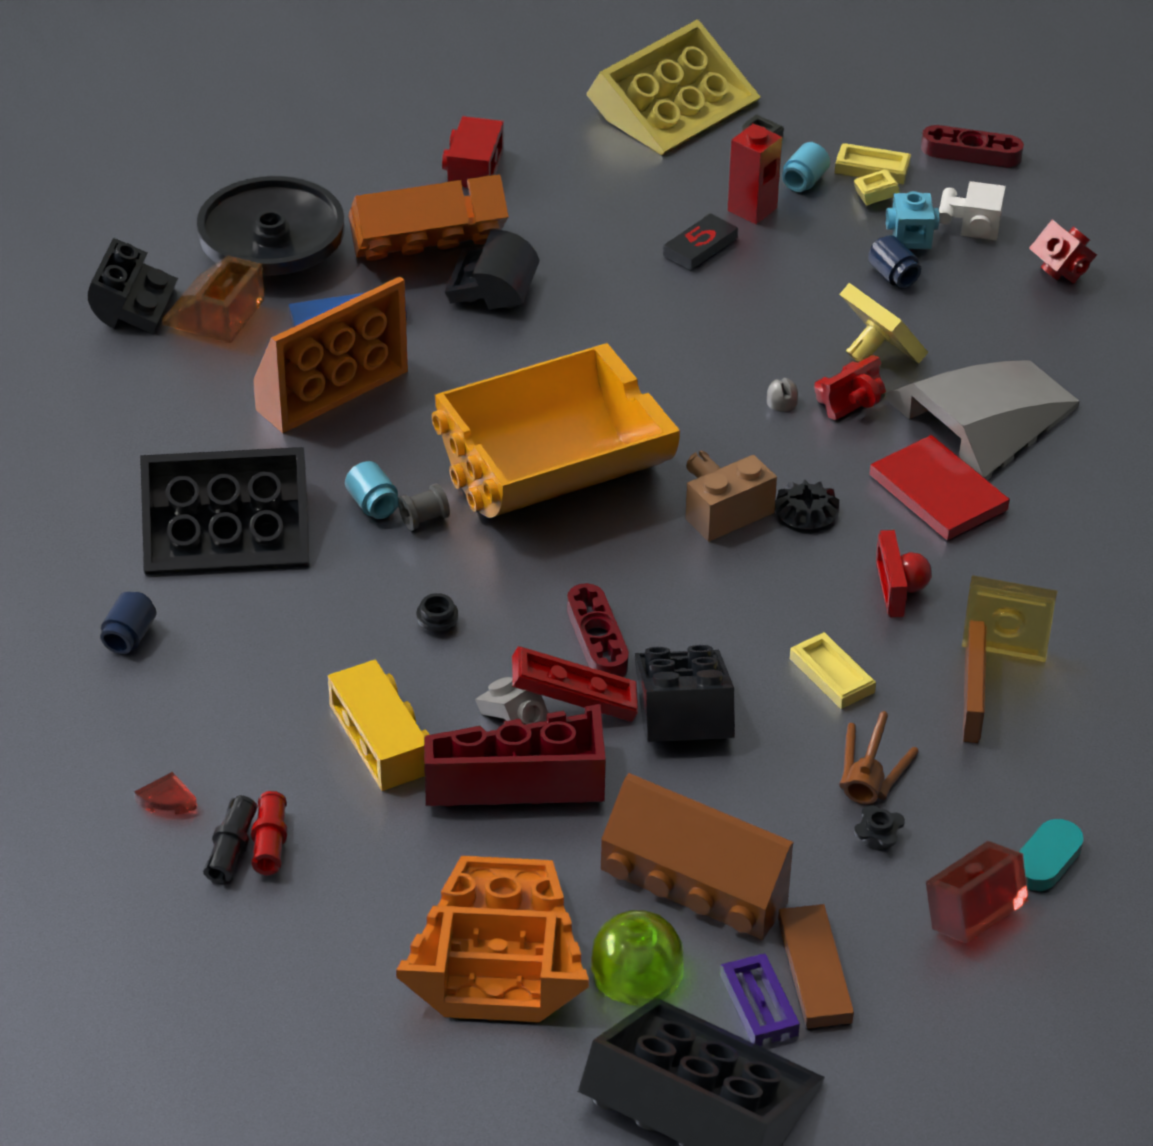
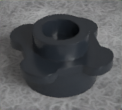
(879, 827)

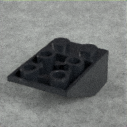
(685, 694)

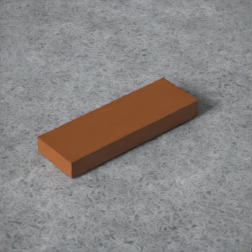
(974, 681)
(815, 966)

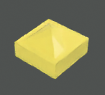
(876, 187)

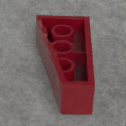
(518, 762)

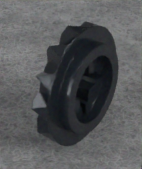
(793, 511)

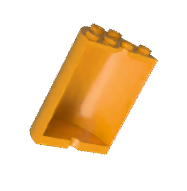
(550, 430)

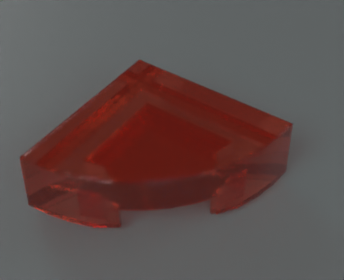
(166, 794)

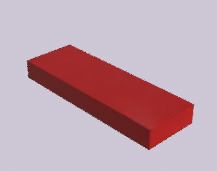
(574, 683)

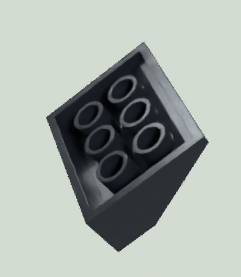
(224, 510)
(695, 1080)

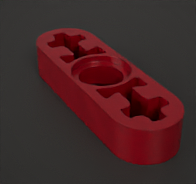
(992, 147)
(599, 618)

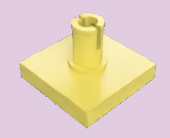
(880, 326)

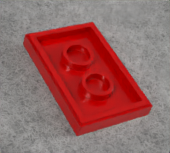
(939, 487)

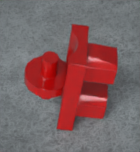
(853, 387)

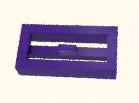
(770, 1028)

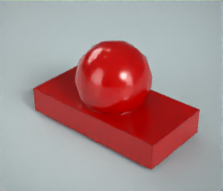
(899, 573)

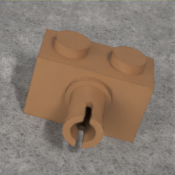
(729, 495)

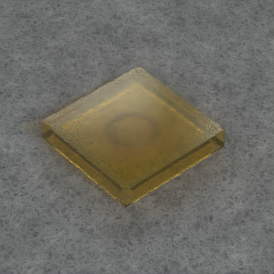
(1015, 616)

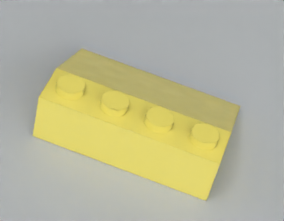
(672, 89)

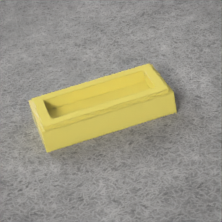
(862, 161)
(832, 670)

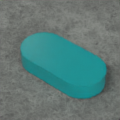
(1051, 853)

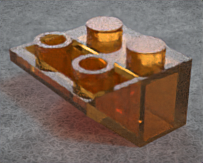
(219, 300)

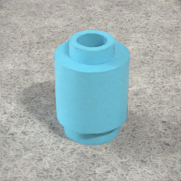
(805, 167)
(372, 490)

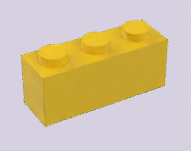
(378, 723)

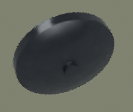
(272, 222)

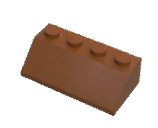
(697, 856)

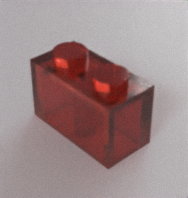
(977, 891)

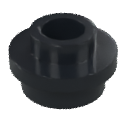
(437, 612)

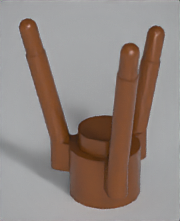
(865, 779)

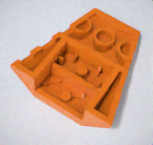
(497, 944)

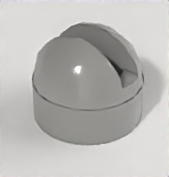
(775, 395)

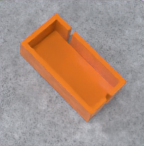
(426, 217)

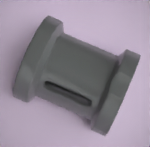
(423, 506)

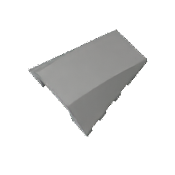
(990, 408)

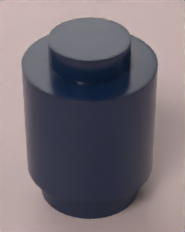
(894, 261)
(127, 622)

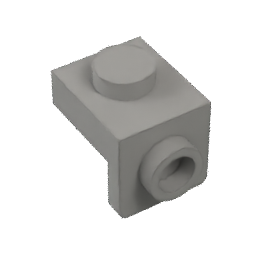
(512, 703)

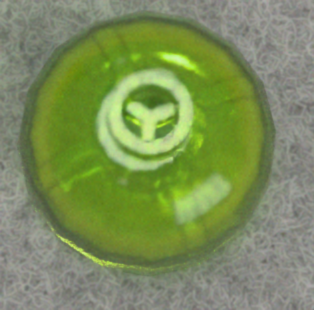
(637, 957)

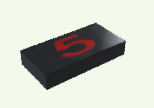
(700, 241)

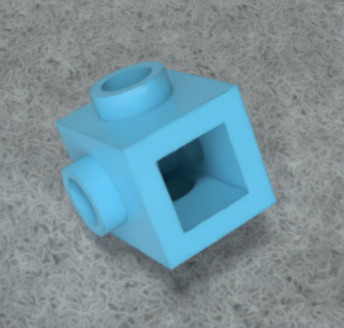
(913, 219)

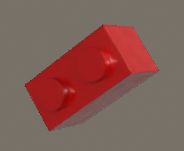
(474, 149)

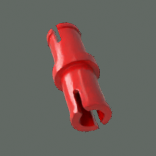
(269, 833)

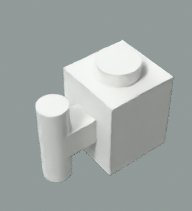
(979, 210)

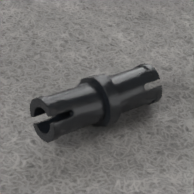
(230, 839)

